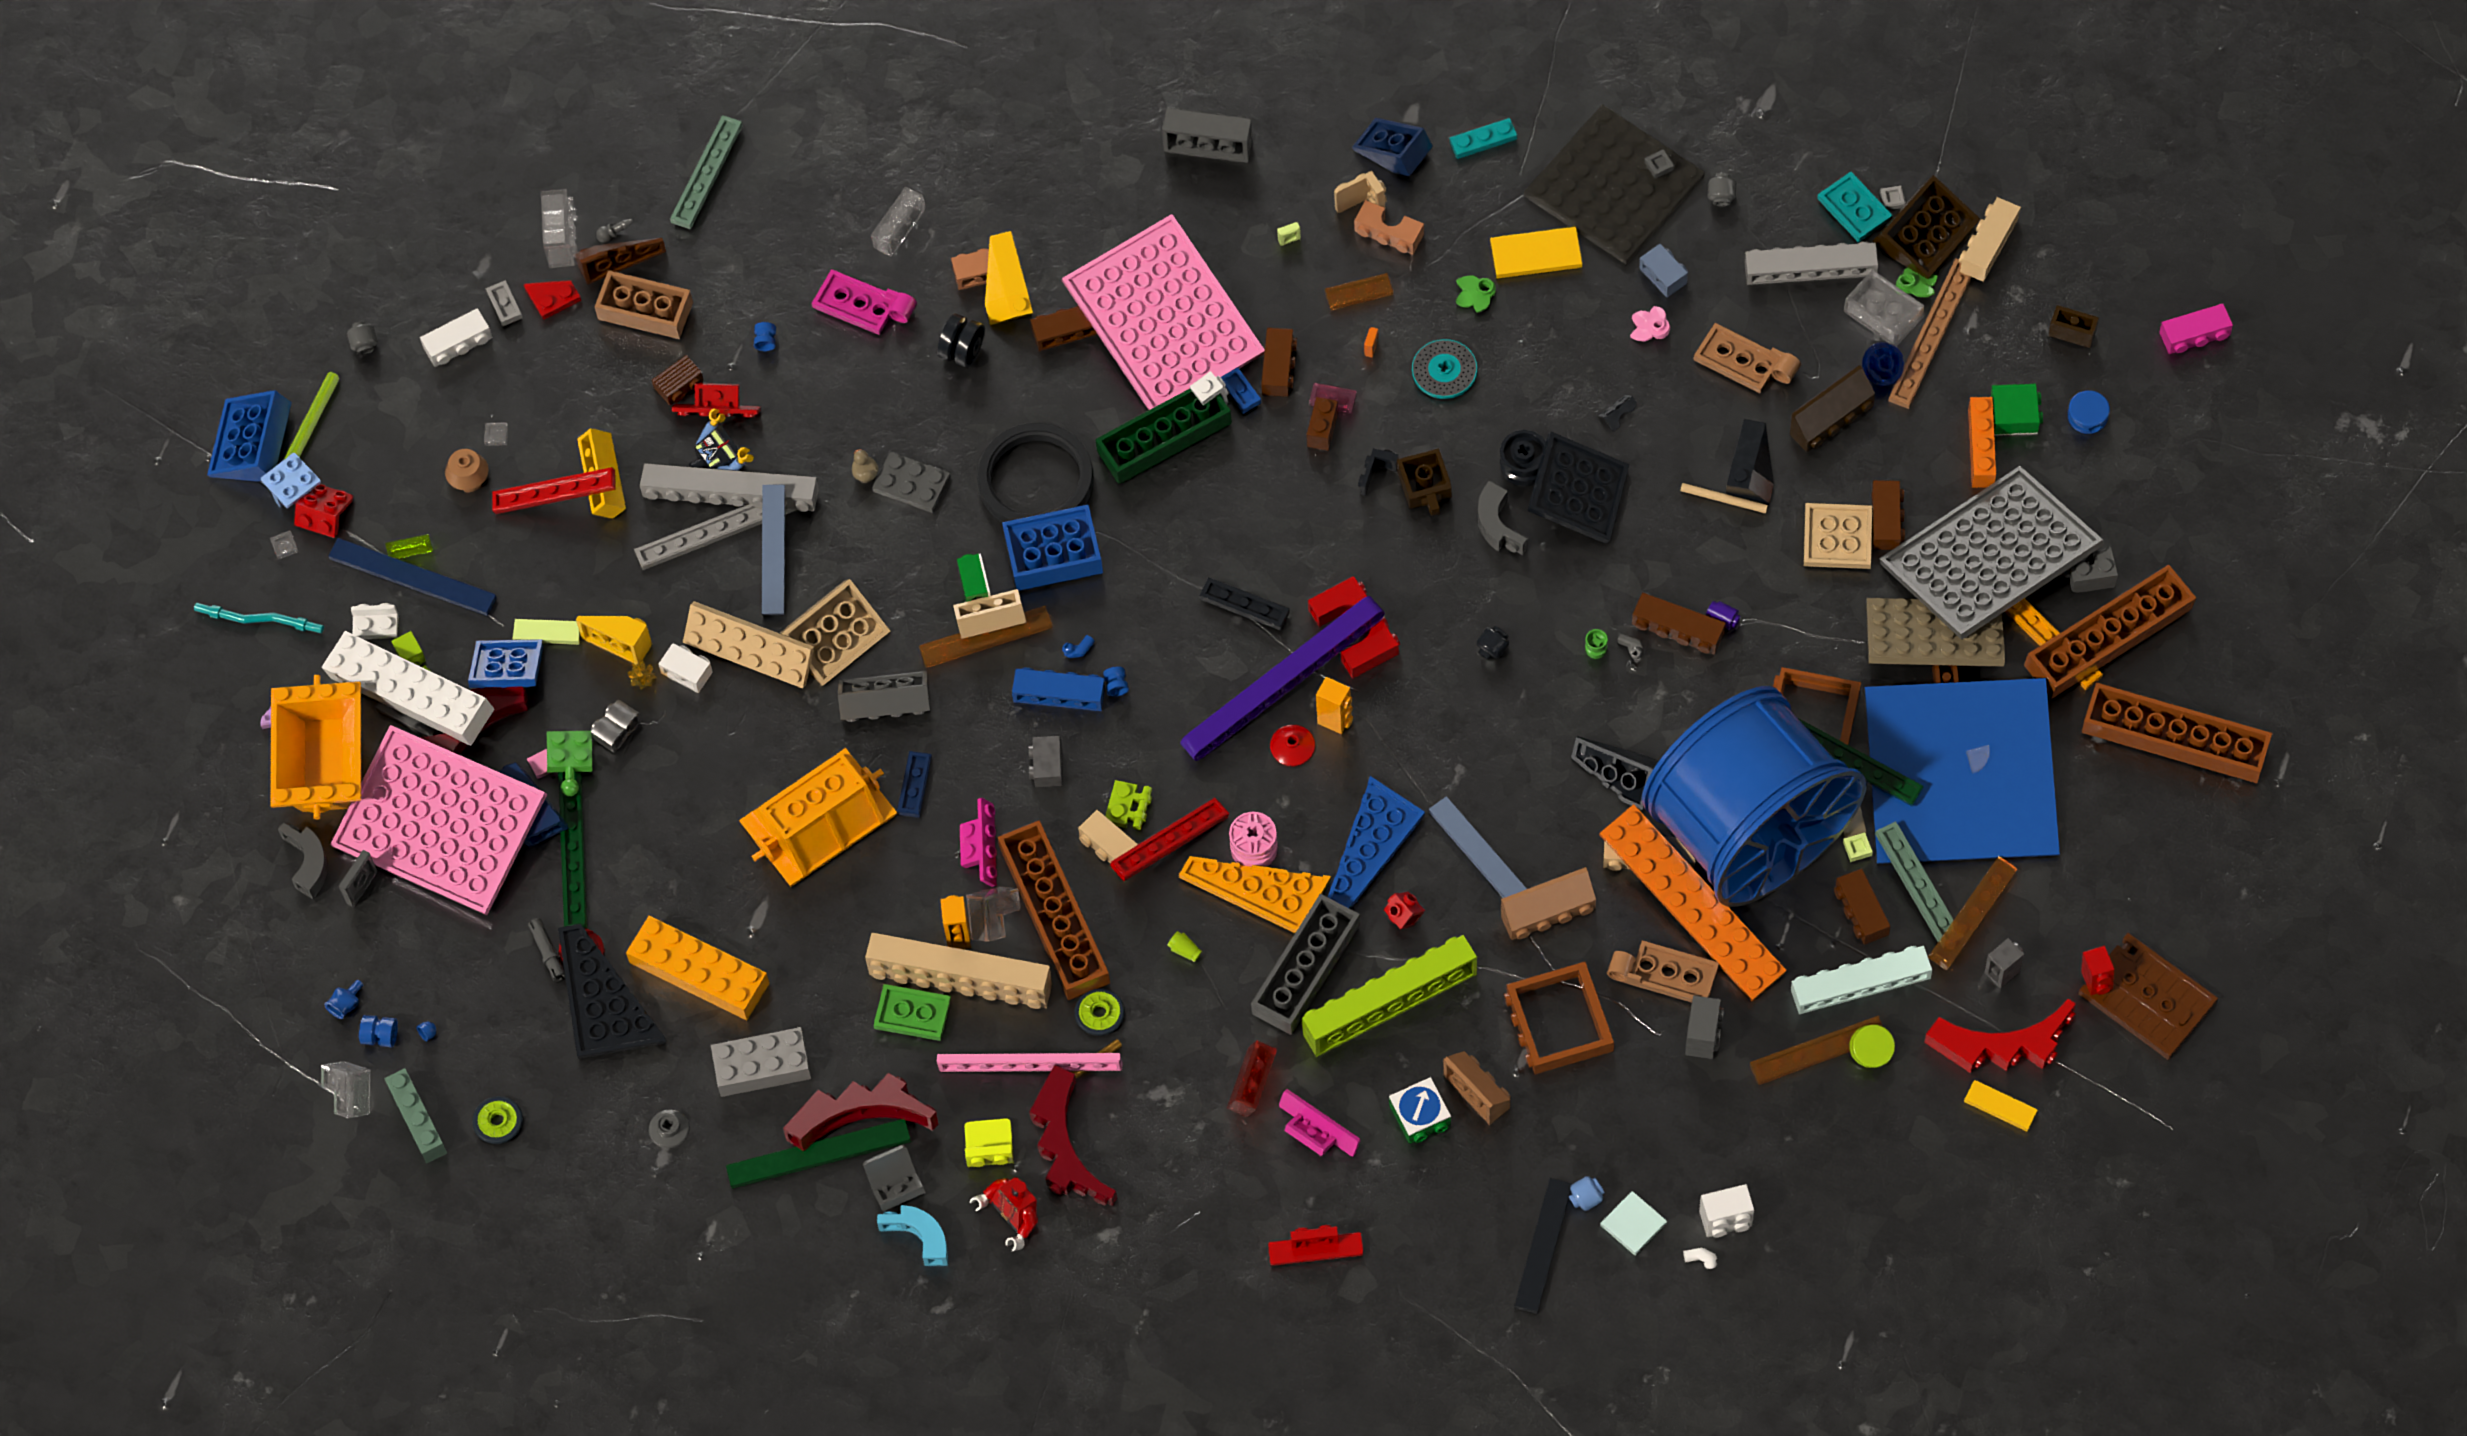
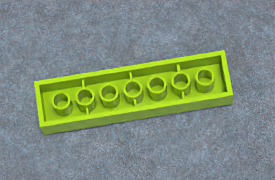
(1389, 995)

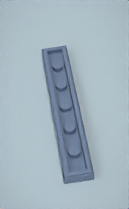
(773, 549)
(1476, 848)

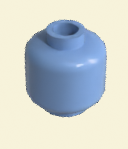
(1586, 1193)

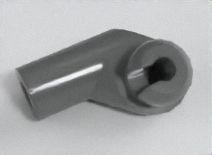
(1634, 645)

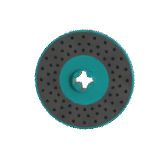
(1433, 358)

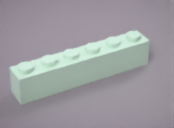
(1861, 979)

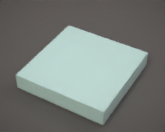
(1633, 1223)

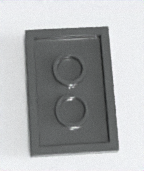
(911, 482)

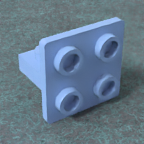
(290, 481)

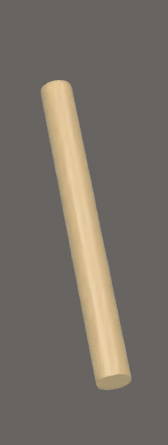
(1721, 497)

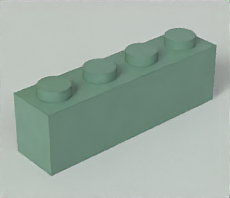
(415, 1115)

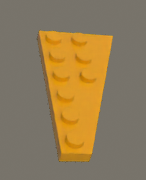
(1264, 891)

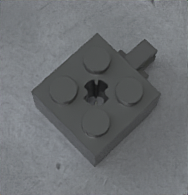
(2094, 571)

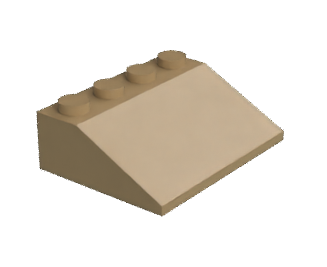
(839, 629)

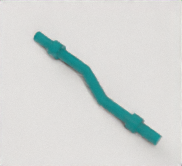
(299, 623)

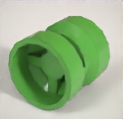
(1597, 639)

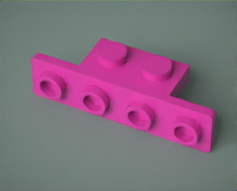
(978, 843)
(1315, 1128)

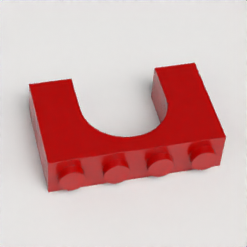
(1375, 648)

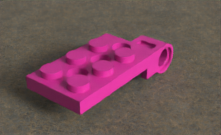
(896, 305)

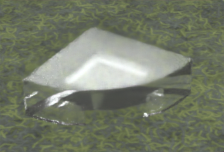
(1978, 758)

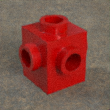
(1404, 909)

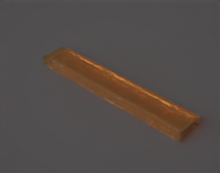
(955, 647)
(1972, 913)
(1807, 1053)

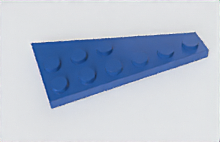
(1376, 835)

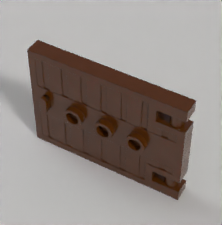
(2152, 998)

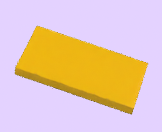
(1536, 252)

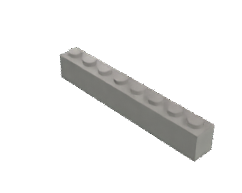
(724, 486)

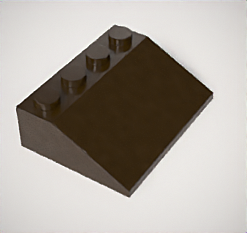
(1927, 228)

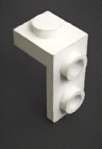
(1209, 387)

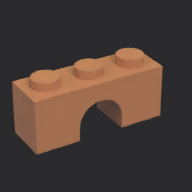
(1403, 237)

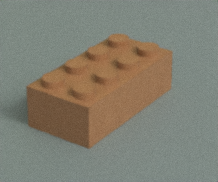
(643, 304)

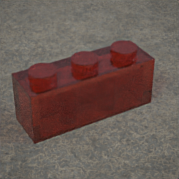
(1251, 1078)

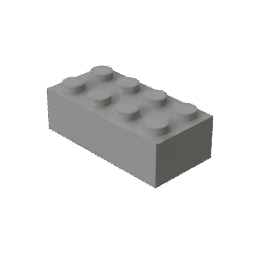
(760, 1062)

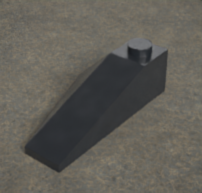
(1751, 466)
(1616, 767)

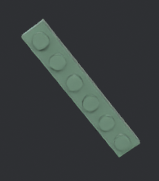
(706, 172)
(1915, 879)

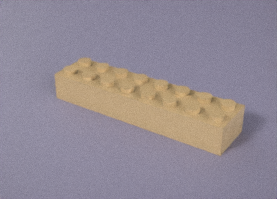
(959, 970)

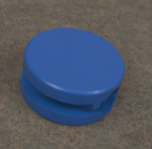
(2088, 412)

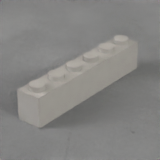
(1810, 263)

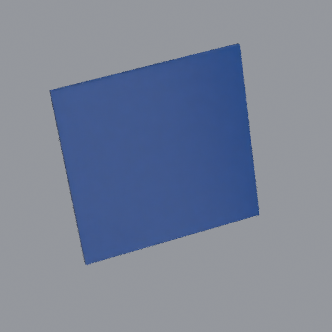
(1960, 814)

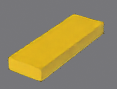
(2000, 1105)

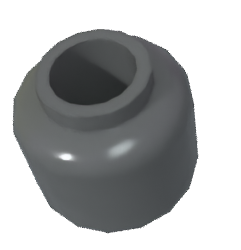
(1722, 189)
(362, 338)

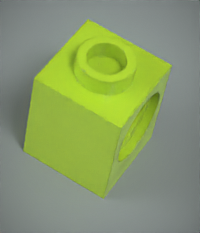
(408, 648)

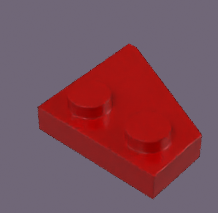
(552, 296)

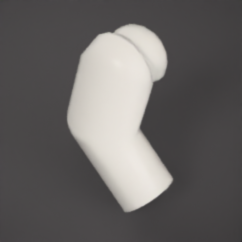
(1708, 1257)

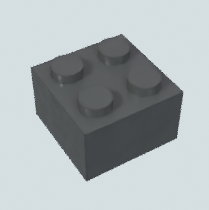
(1704, 1027)

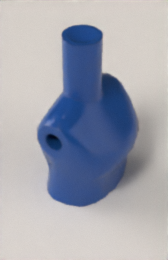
(343, 1000)

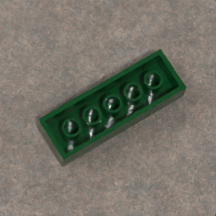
(1160, 433)

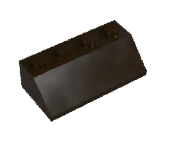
(1832, 409)

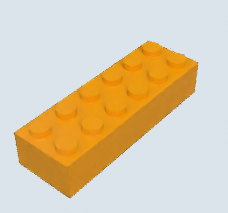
(697, 967)

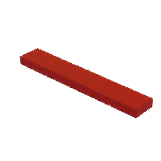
(553, 490)
(1169, 839)

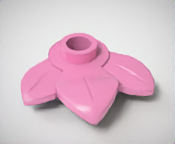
(1648, 324)

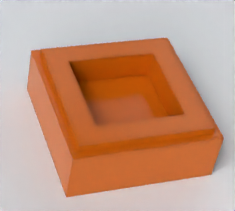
(1371, 342)

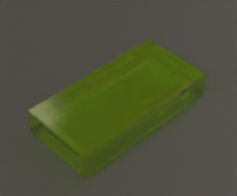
(409, 546)

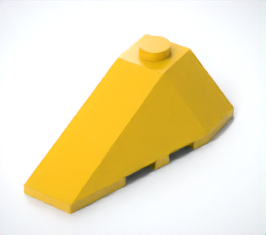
(1005, 284)

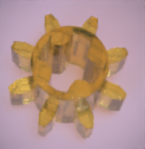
(636, 674)

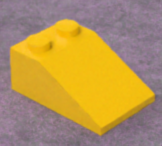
(617, 634)

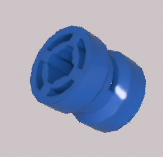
(764, 336)
(1115, 681)

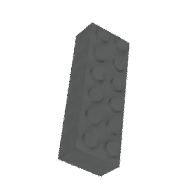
(1305, 964)

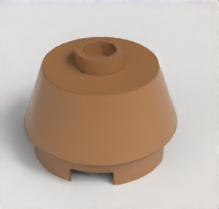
(466, 470)

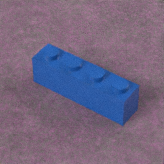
(1058, 689)

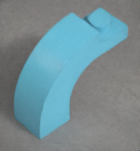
(924, 1226)

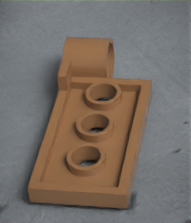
(1779, 364)
(1628, 970)

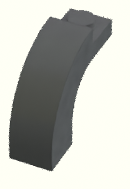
(1494, 532)
(314, 869)

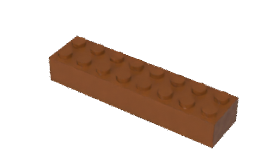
(2110, 631)
(2176, 732)
(1053, 910)

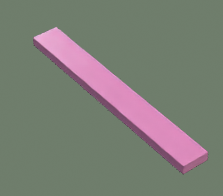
(1029, 1062)

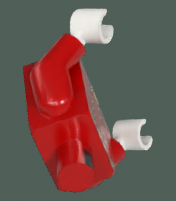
(1014, 1204)

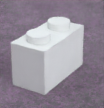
(685, 667)

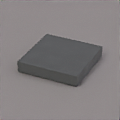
(358, 878)

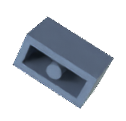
(1663, 270)

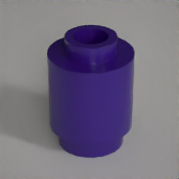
(1724, 613)

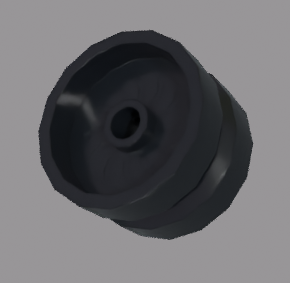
(961, 340)
(1521, 457)

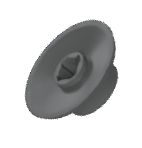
(673, 1136)

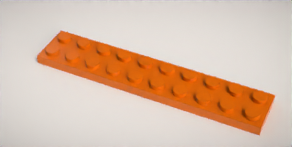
(1692, 902)

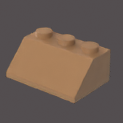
(1476, 1086)

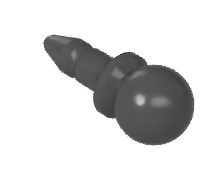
(606, 233)

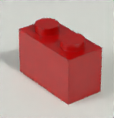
(2097, 971)

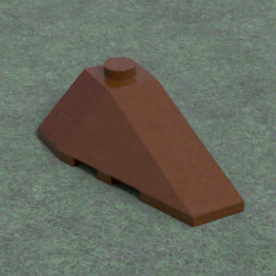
(615, 257)

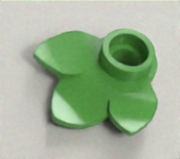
(1916, 284)
(1472, 292)

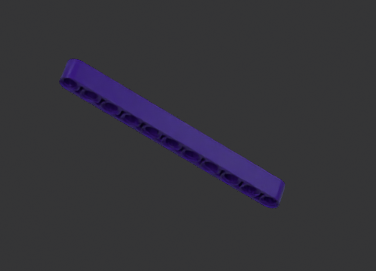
(1282, 678)

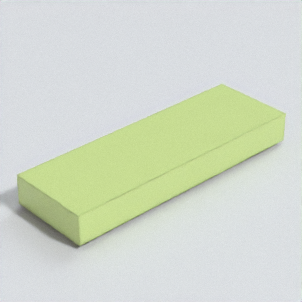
(548, 630)

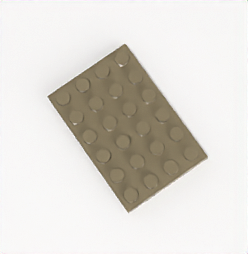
(1911, 634)

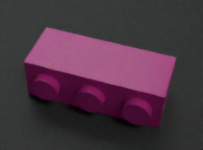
(2196, 329)

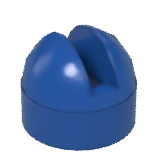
(426, 1030)

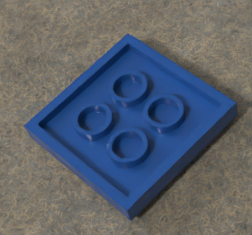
(505, 663)

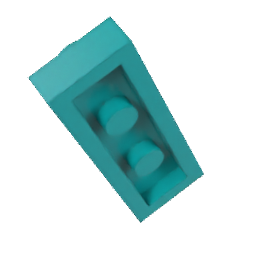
(1483, 138)

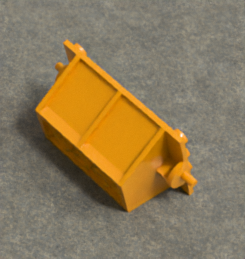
(316, 746)
(818, 817)

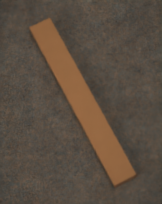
(1930, 336)

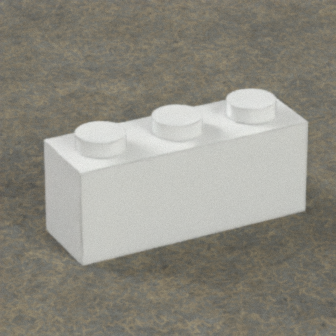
(456, 337)

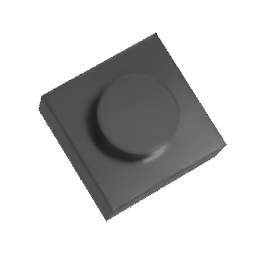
(1659, 164)

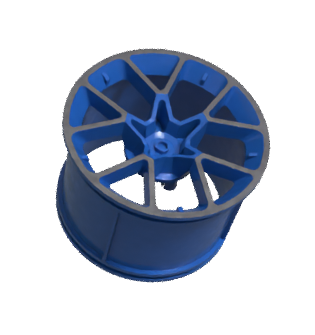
(1752, 795)

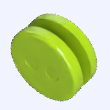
(1872, 1046)

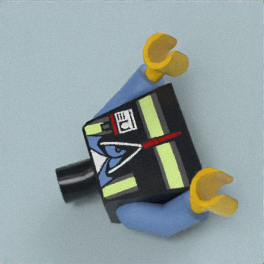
(717, 449)

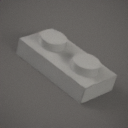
(504, 303)

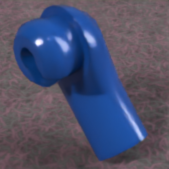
(1080, 650)

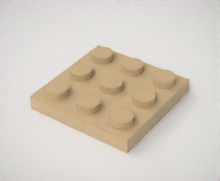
(1837, 535)

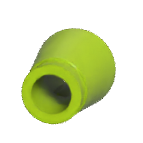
(1183, 946)

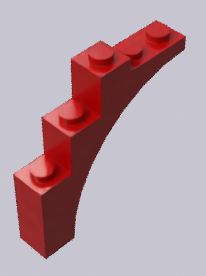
(2004, 1049)

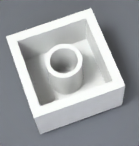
(1726, 1211)

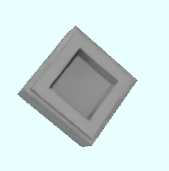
(1892, 197)

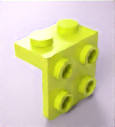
(988, 1142)

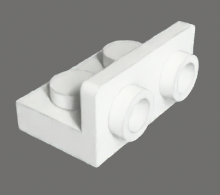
(375, 621)

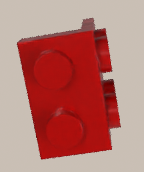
(321, 510)

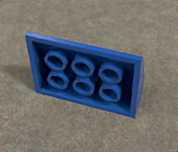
(249, 436)
(1052, 547)

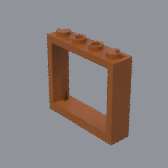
(1827, 684)
(1571, 1055)

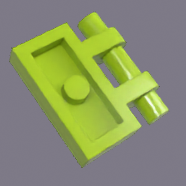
(1121, 804)

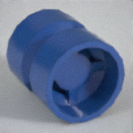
(379, 1031)

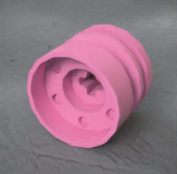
(1253, 850)

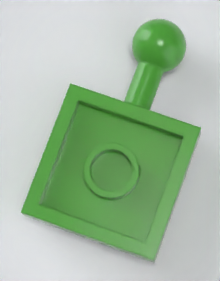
(569, 754)

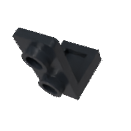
(1379, 458)

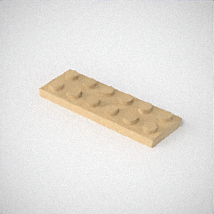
(748, 644)

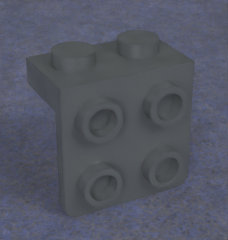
(893, 1177)

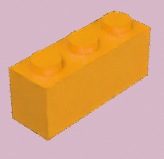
(1334, 705)
(955, 922)

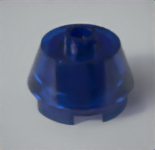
(1883, 363)

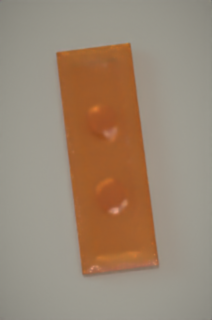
(1358, 291)

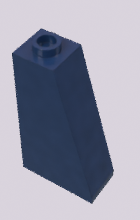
(548, 820)

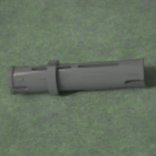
(547, 950)

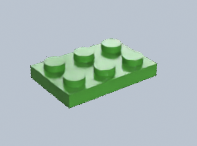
(912, 1012)

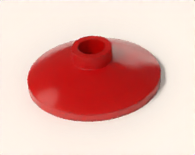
(1296, 753)

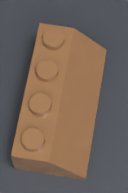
(1548, 904)

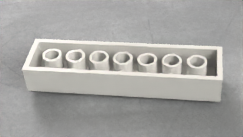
(408, 688)

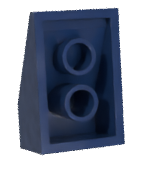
(1394, 145)

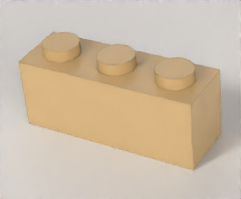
(989, 613)
(1104, 837)

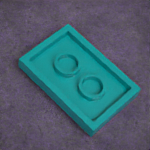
(1854, 207)

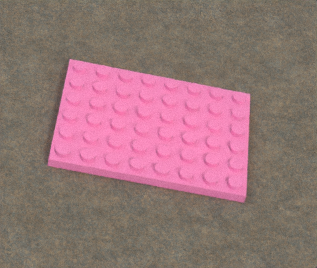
(1162, 313)
(439, 819)

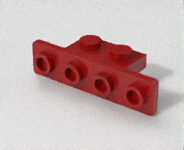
(716, 396)
(1315, 1245)

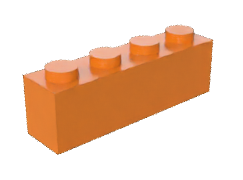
(1982, 442)

